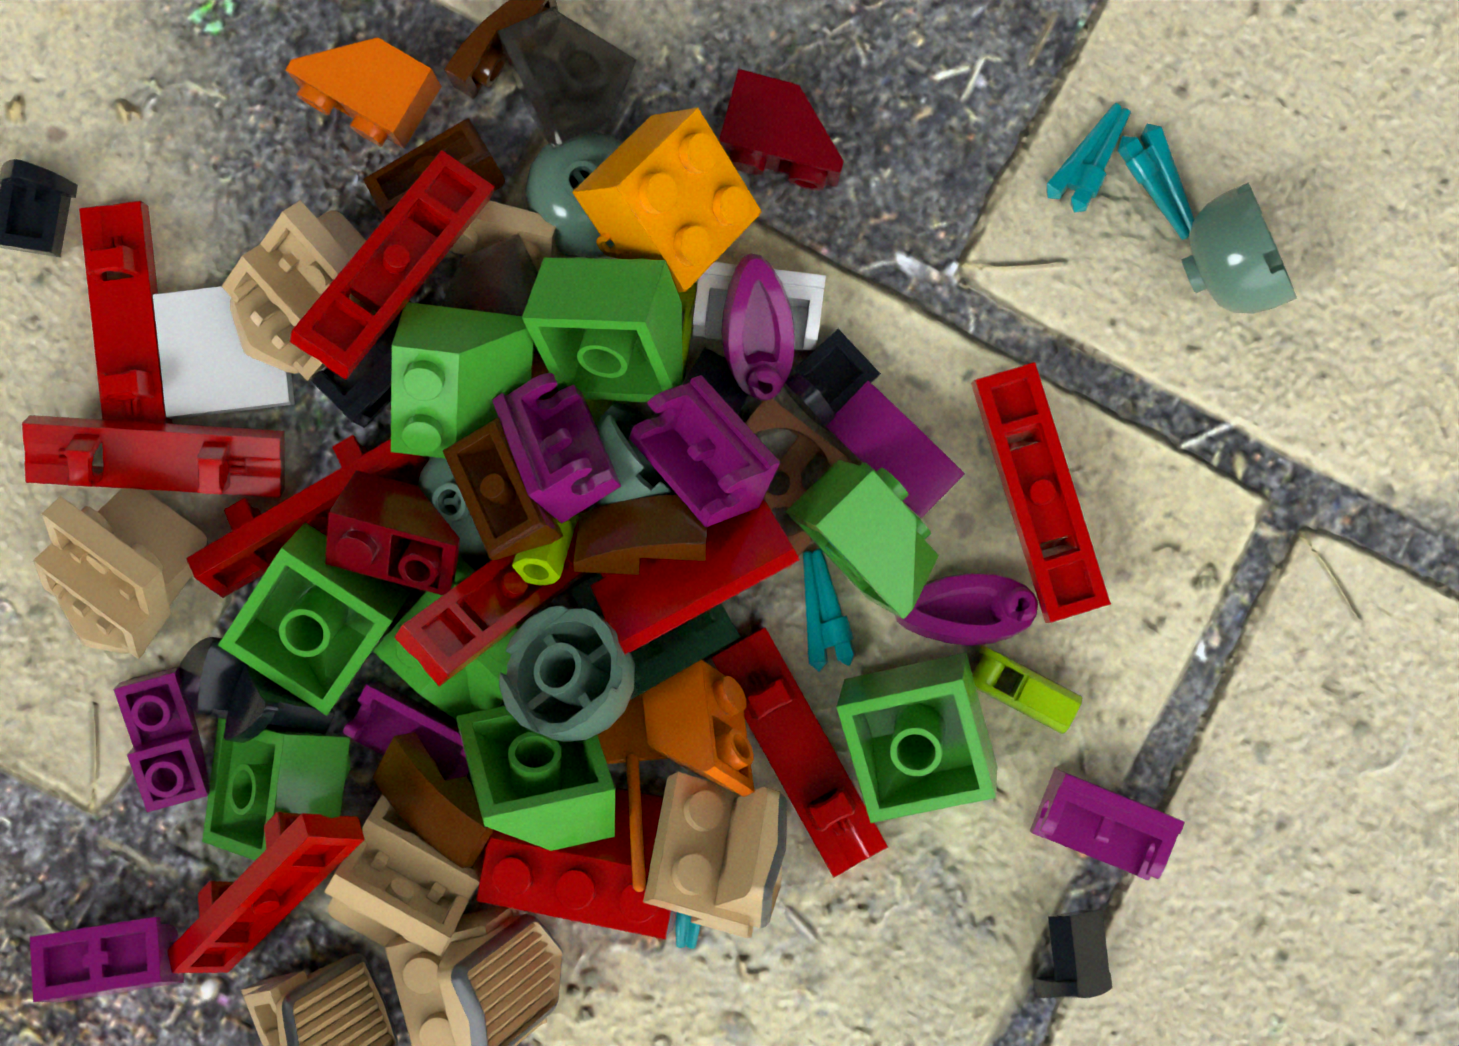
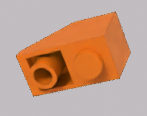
(371, 84)
(702, 726)

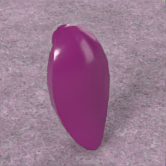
(758, 329)
(972, 609)

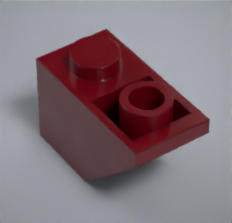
(778, 130)
(391, 534)

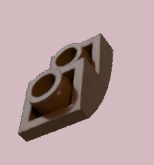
(481, 54)
(646, 527)
(435, 808)

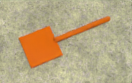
(628, 744)

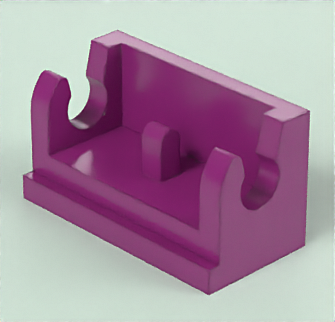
(556, 447)
(705, 452)
(392, 713)
(1106, 825)
(102, 960)

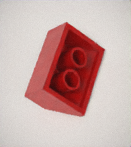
(675, 591)
(581, 881)

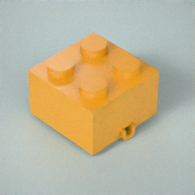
(669, 196)

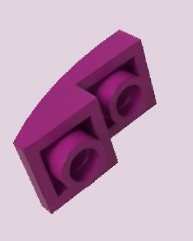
(889, 440)
(165, 740)

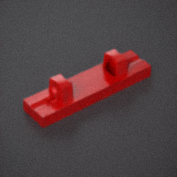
(392, 264)
(123, 311)
(154, 456)
(1040, 493)
(259, 536)
(494, 598)
(800, 753)
(241, 913)

